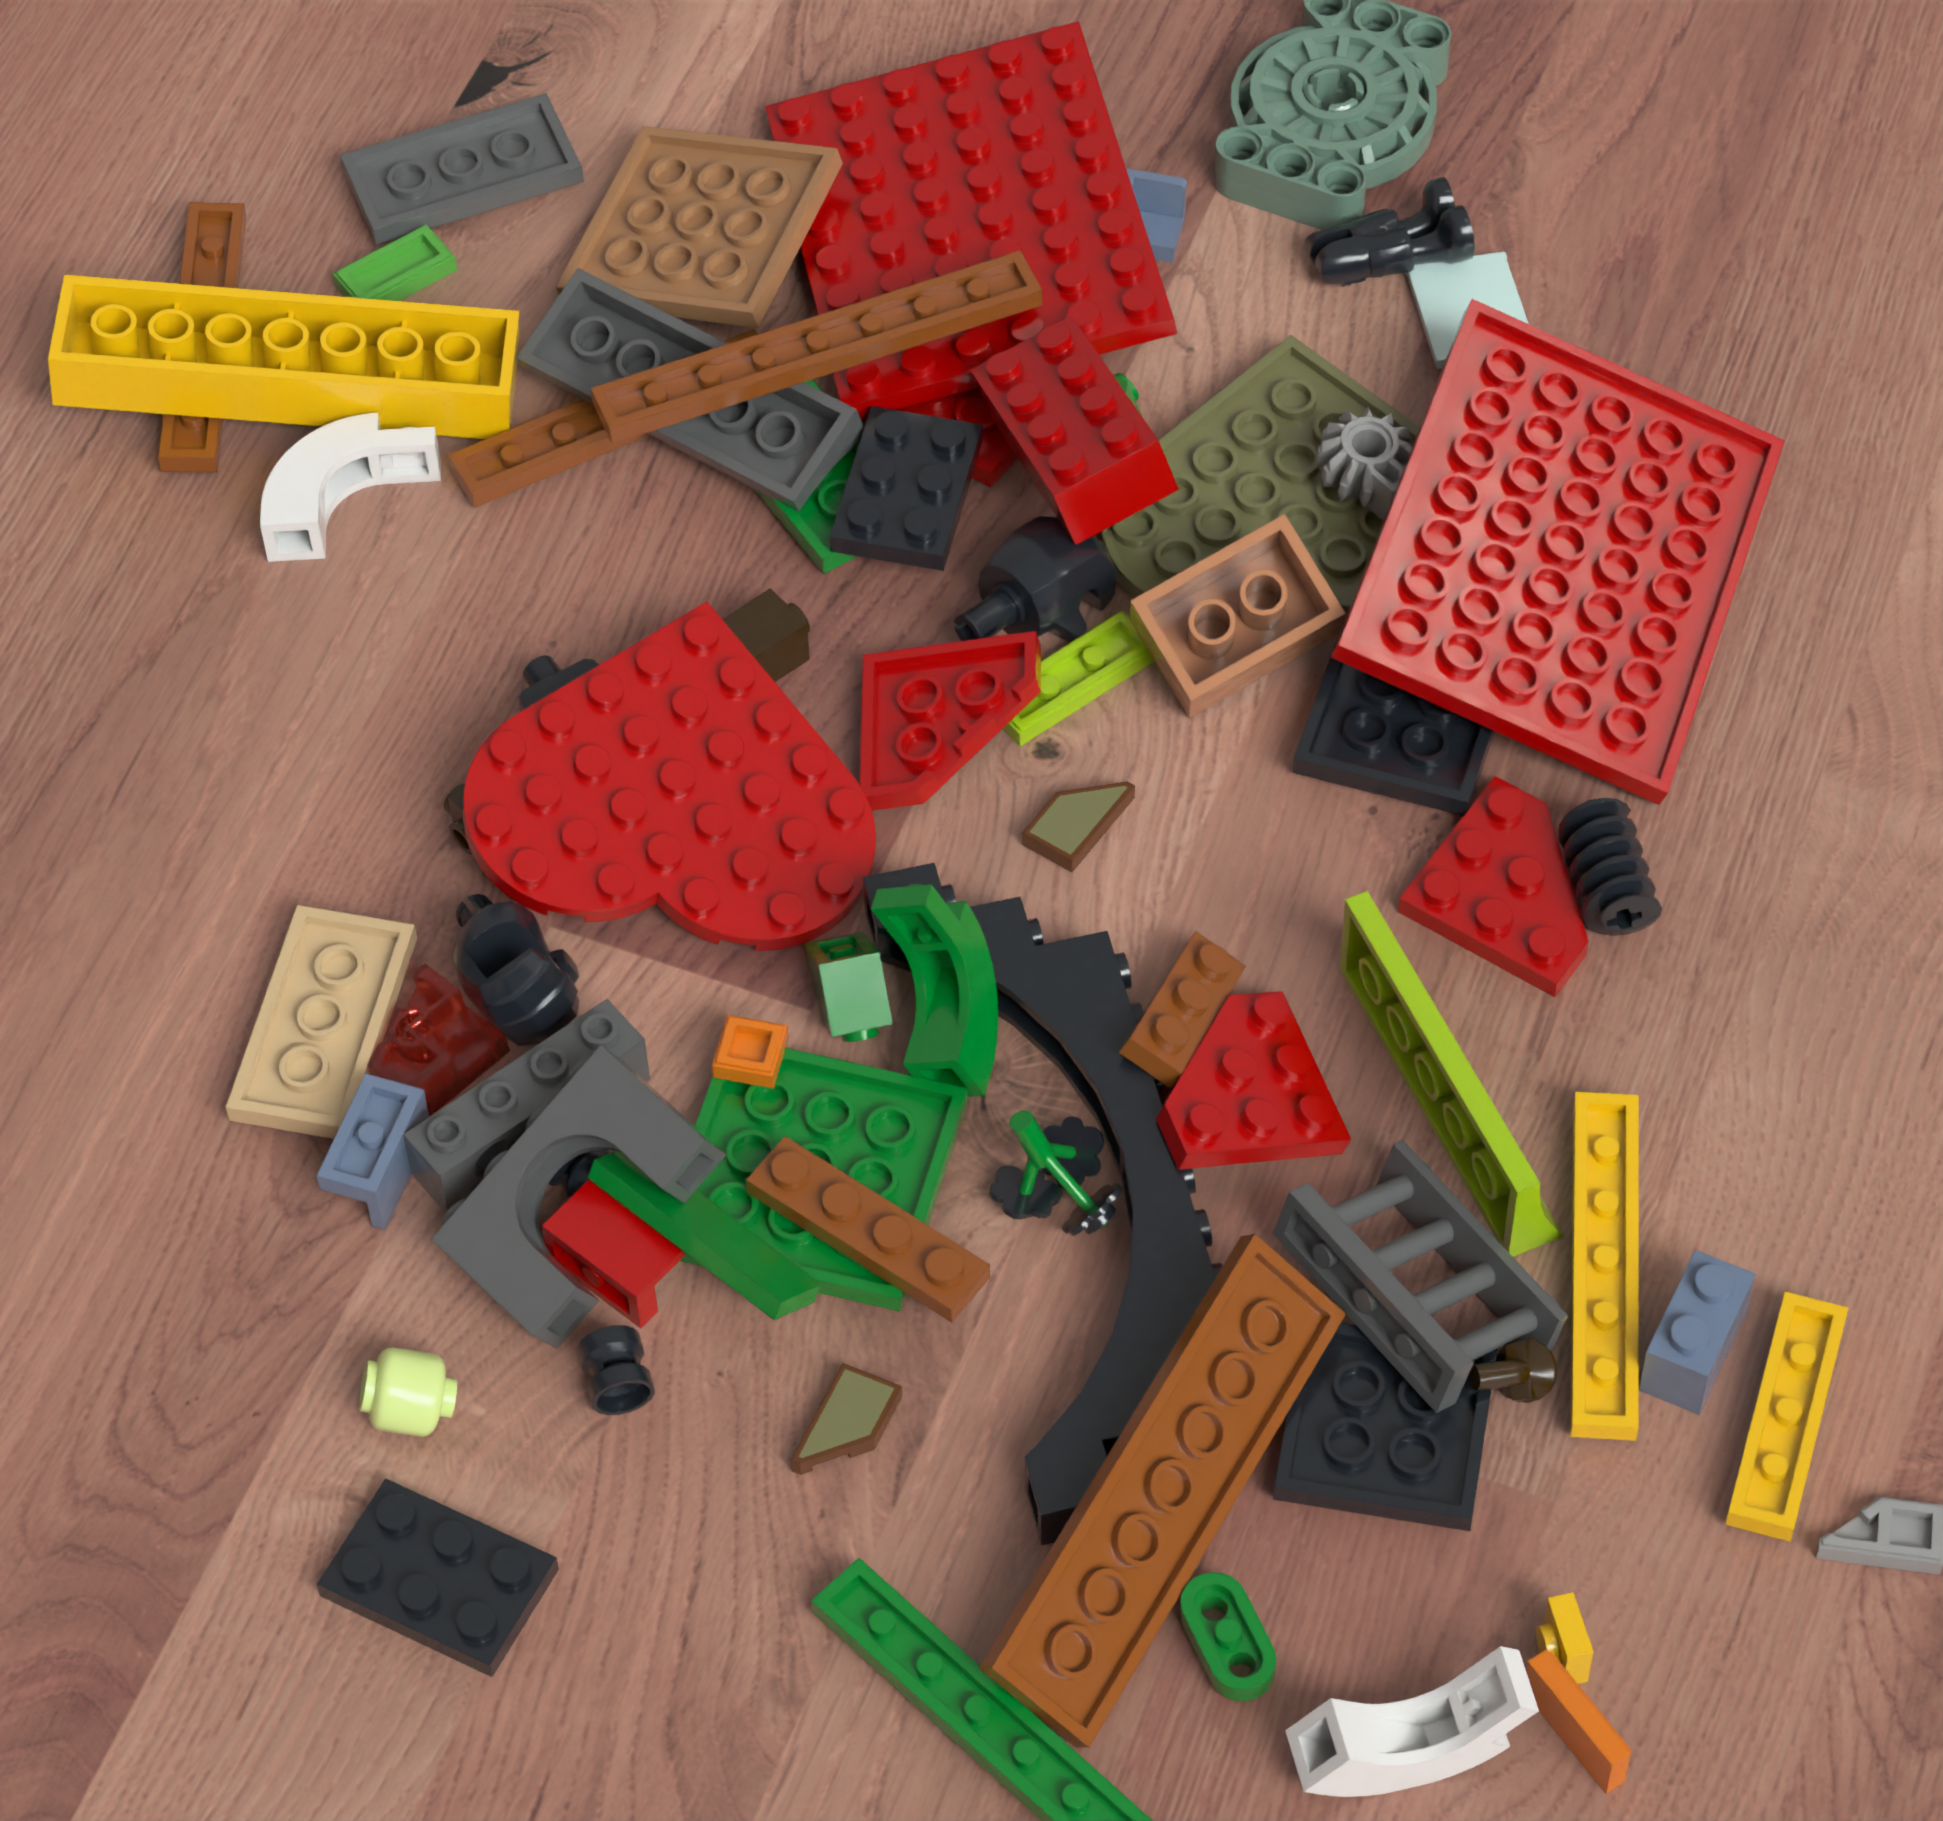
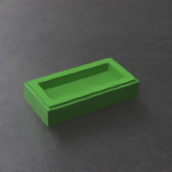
(397, 268)

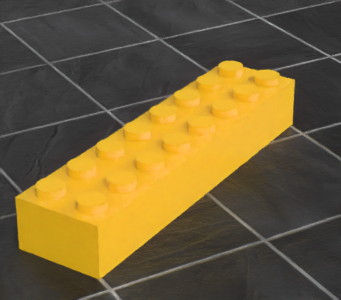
(282, 356)

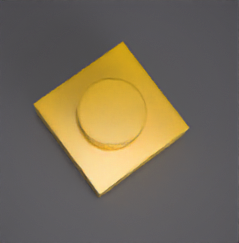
(1566, 1636)

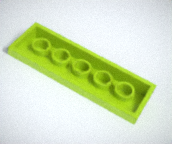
(1443, 1081)

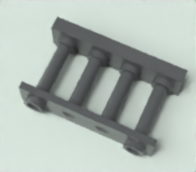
(1384, 1308)

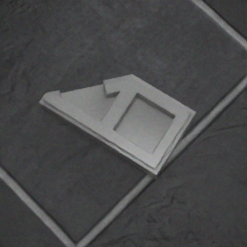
(1890, 1536)

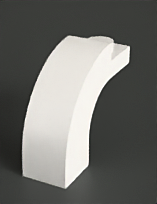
(329, 468)
(1415, 1741)

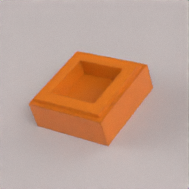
(750, 1051)

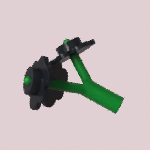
(1067, 1155)

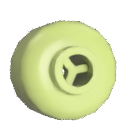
(407, 1391)

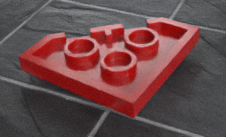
(937, 709)
(1503, 890)
(1251, 1092)

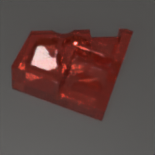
(437, 1042)

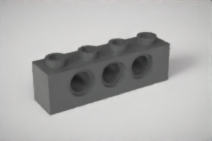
(463, 1137)

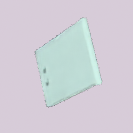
(1446, 290)

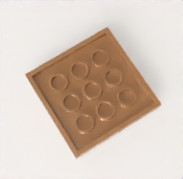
(705, 222)

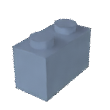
(1697, 1332)

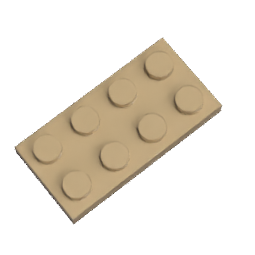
(321, 1020)

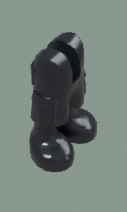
(1384, 246)

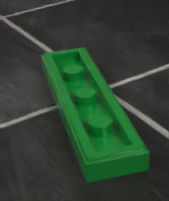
(709, 1238)

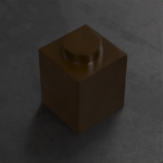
(772, 633)

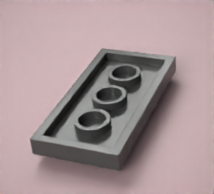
(461, 168)

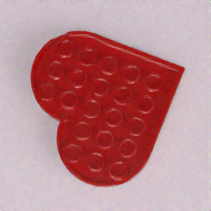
(676, 788)

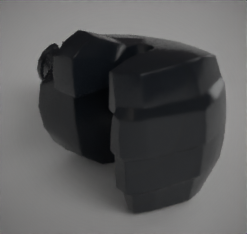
(1039, 584)
(512, 973)

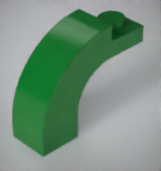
(953, 985)

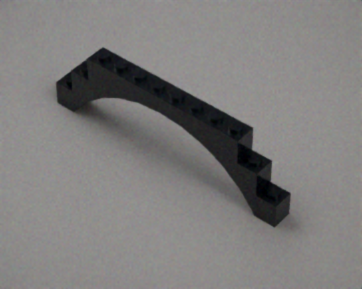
(1078, 1014)

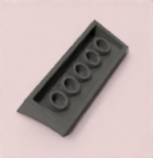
(770, 443)

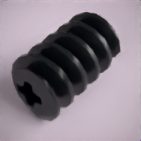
(1608, 868)

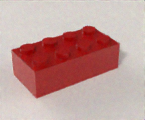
(1074, 430)

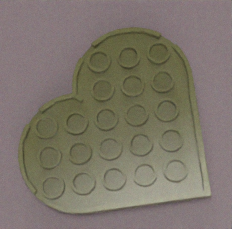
(1249, 462)

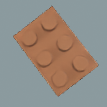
(1237, 615)

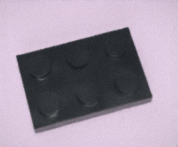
(906, 488)
(438, 1577)

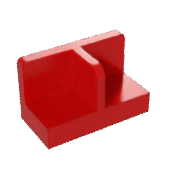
(611, 1251)

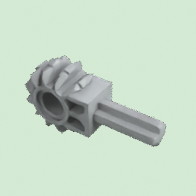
(1364, 458)

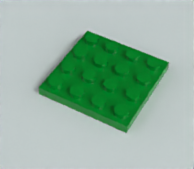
(863, 1120)

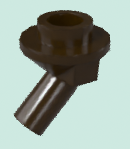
(1522, 1371)

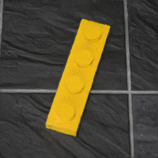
(1787, 1416)

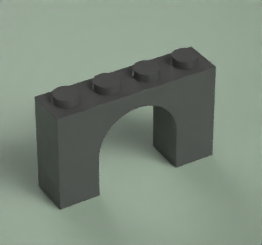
(498, 1227)

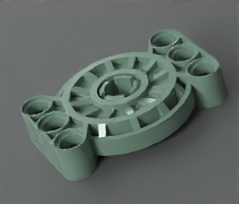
(1332, 109)

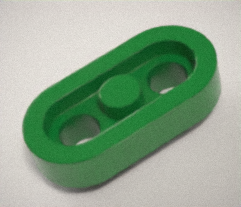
(1228, 1641)

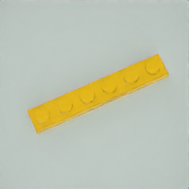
(1605, 1267)

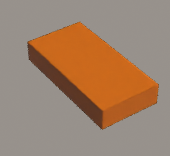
(1578, 1721)

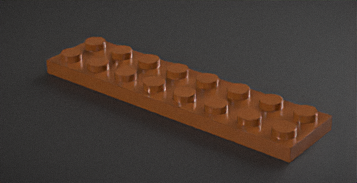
(1163, 1492)

